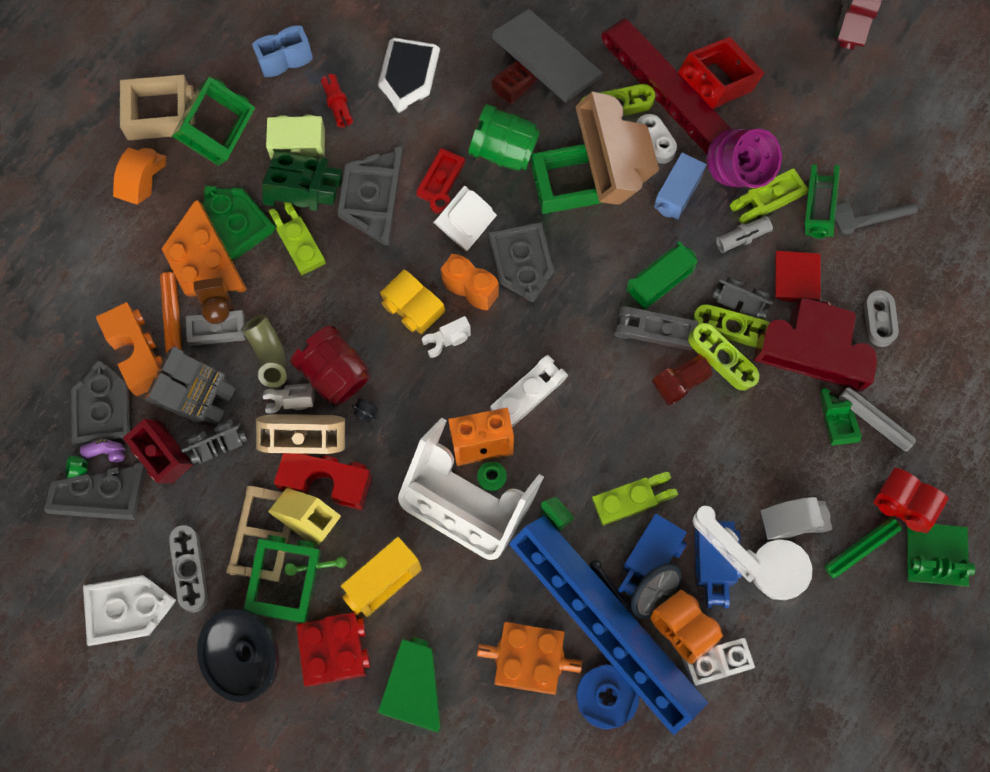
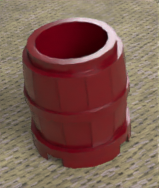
(331, 366)

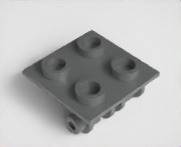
(199, 445)

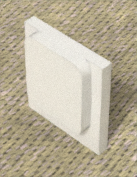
(465, 218)

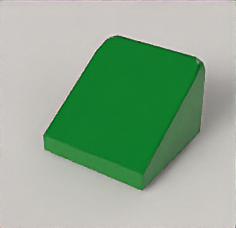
(556, 513)

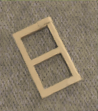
(233, 567)

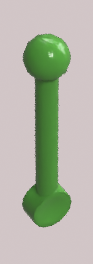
(291, 569)

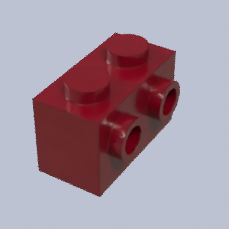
(157, 451)

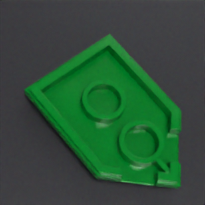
(236, 219)

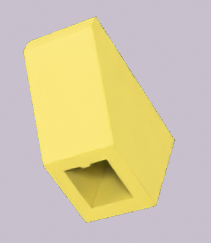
(305, 515)

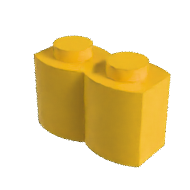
(412, 302)

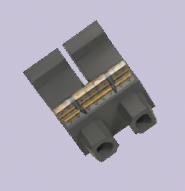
(189, 388)

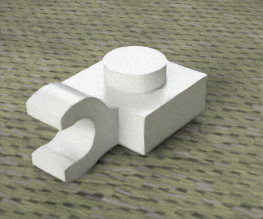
(452, 333)
(292, 397)

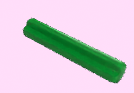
(862, 547)

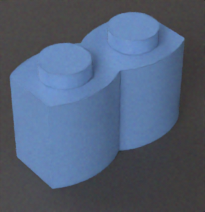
(282, 51)

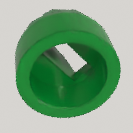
(76, 466)

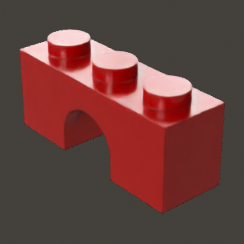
(350, 481)

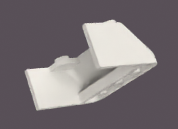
(457, 505)

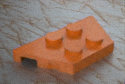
(199, 254)

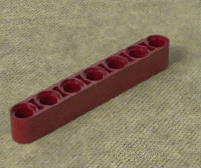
(669, 86)

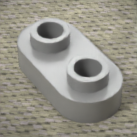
(881, 320)

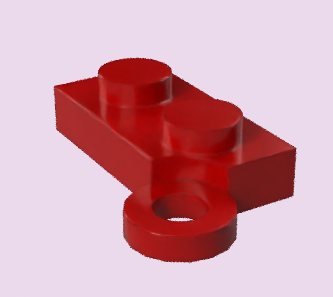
(440, 179)

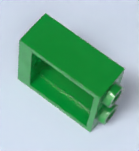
(199, 141)
(557, 159)
(278, 543)

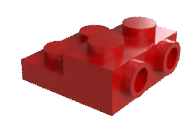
(332, 649)

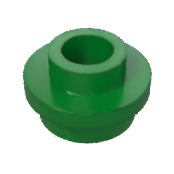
(492, 485)

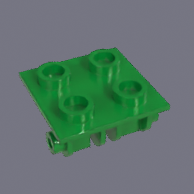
(939, 556)

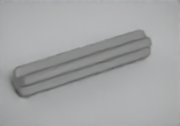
(878, 420)

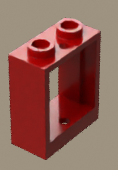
(725, 55)

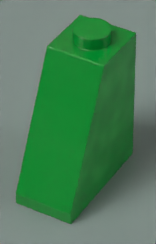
(412, 687)

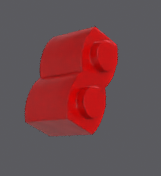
(911, 500)

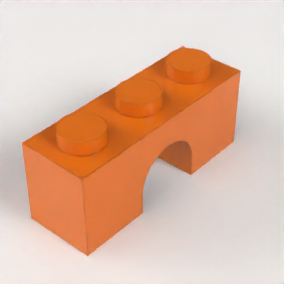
(124, 327)

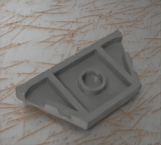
(371, 194)

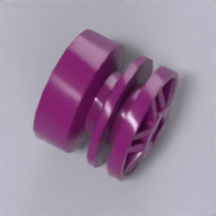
(744, 158)

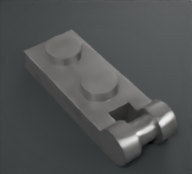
(654, 327)

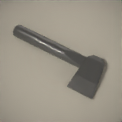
(847, 223)

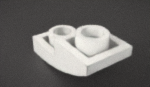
(720, 662)

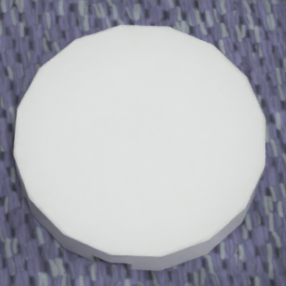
(785, 570)

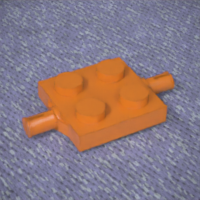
(529, 658)

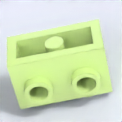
(296, 135)

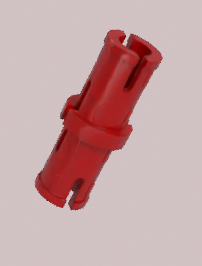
(336, 100)

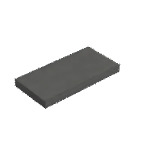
(547, 55)

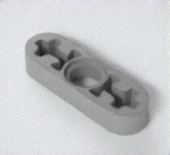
(192, 546)

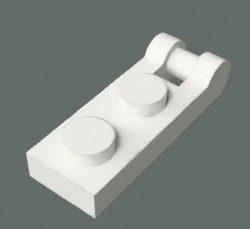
(530, 390)
(727, 543)

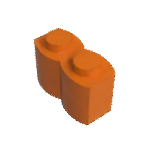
(474, 283)
(686, 626)

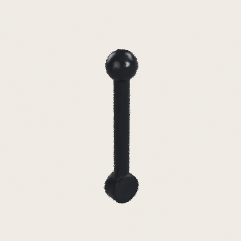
(596, 566)

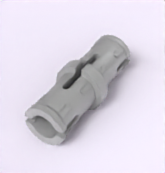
(744, 234)

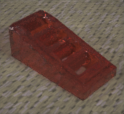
(509, 93)

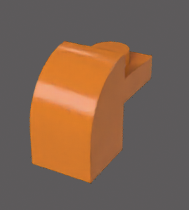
(135, 174)

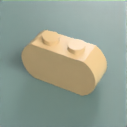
(300, 433)

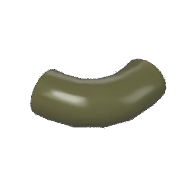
(268, 351)

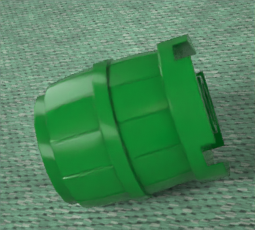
(504, 139)

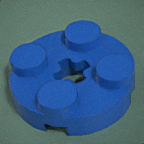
(591, 704)

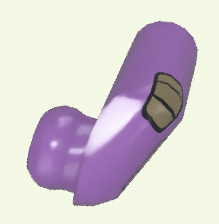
(104, 446)

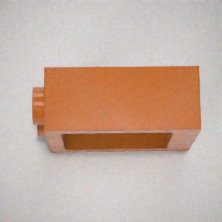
(479, 431)

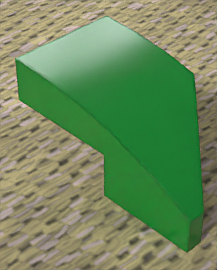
(839, 420)

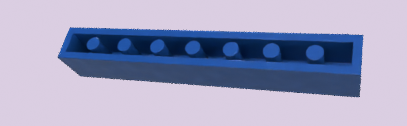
(609, 624)

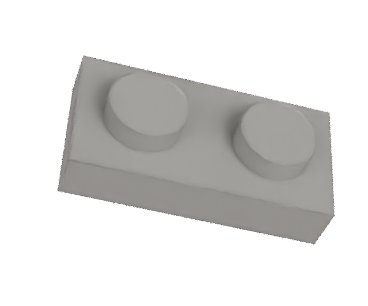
(202, 332)

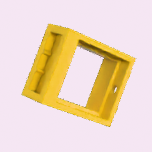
(381, 578)

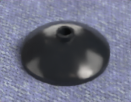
(226, 658)

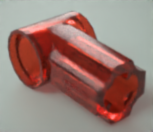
(676, 383)

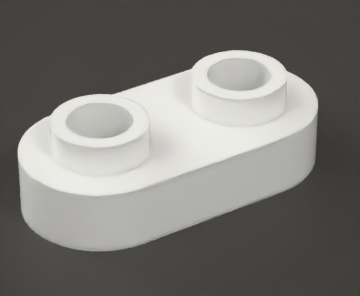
(660, 135)

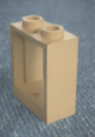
(153, 127)

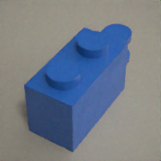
(655, 547)
(714, 568)

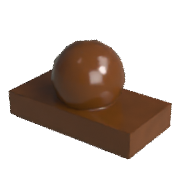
(214, 300)

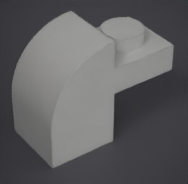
(796, 518)

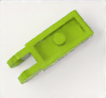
(768, 198)
(298, 241)
(631, 499)

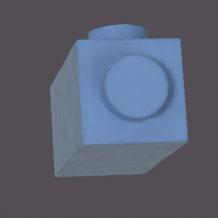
(679, 186)

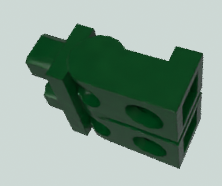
(300, 181)

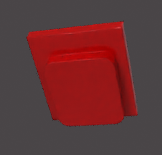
(797, 276)

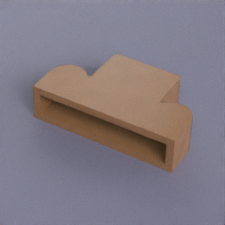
(617, 149)

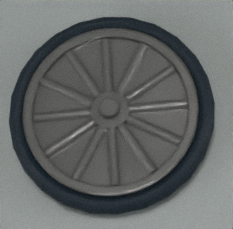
(655, 589)

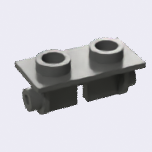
(733, 292)

